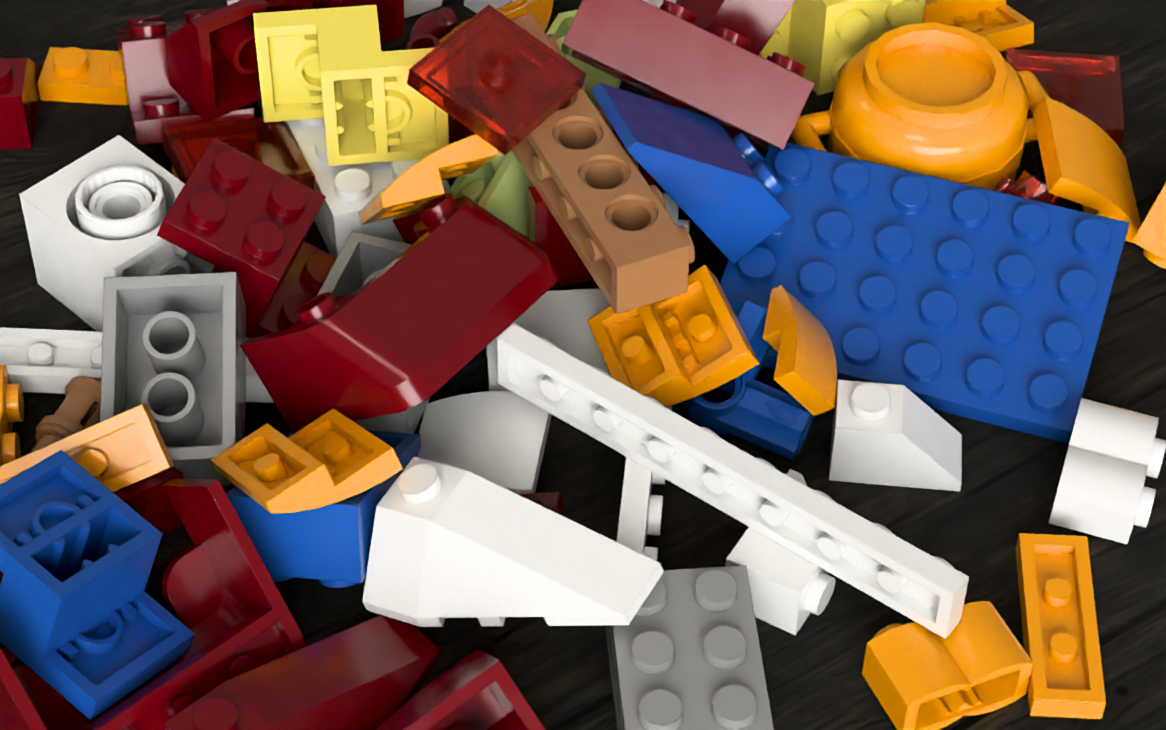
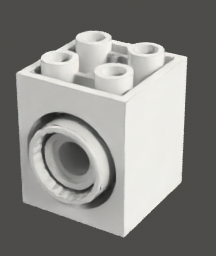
(102, 223)

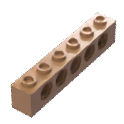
(604, 201)

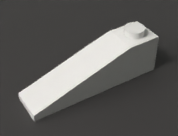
(479, 551)

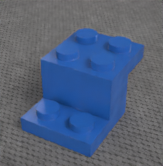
(77, 586)

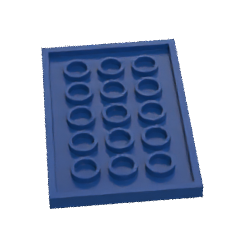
(940, 286)

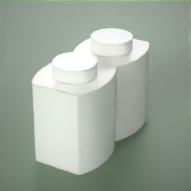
(1106, 472)

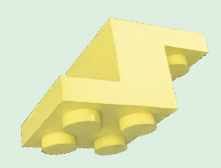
(831, 31)
(334, 69)

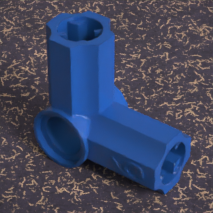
(755, 409)

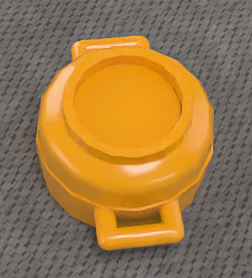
(930, 106)

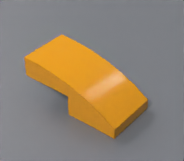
(805, 352)

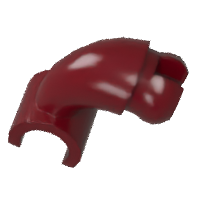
(431, 28)

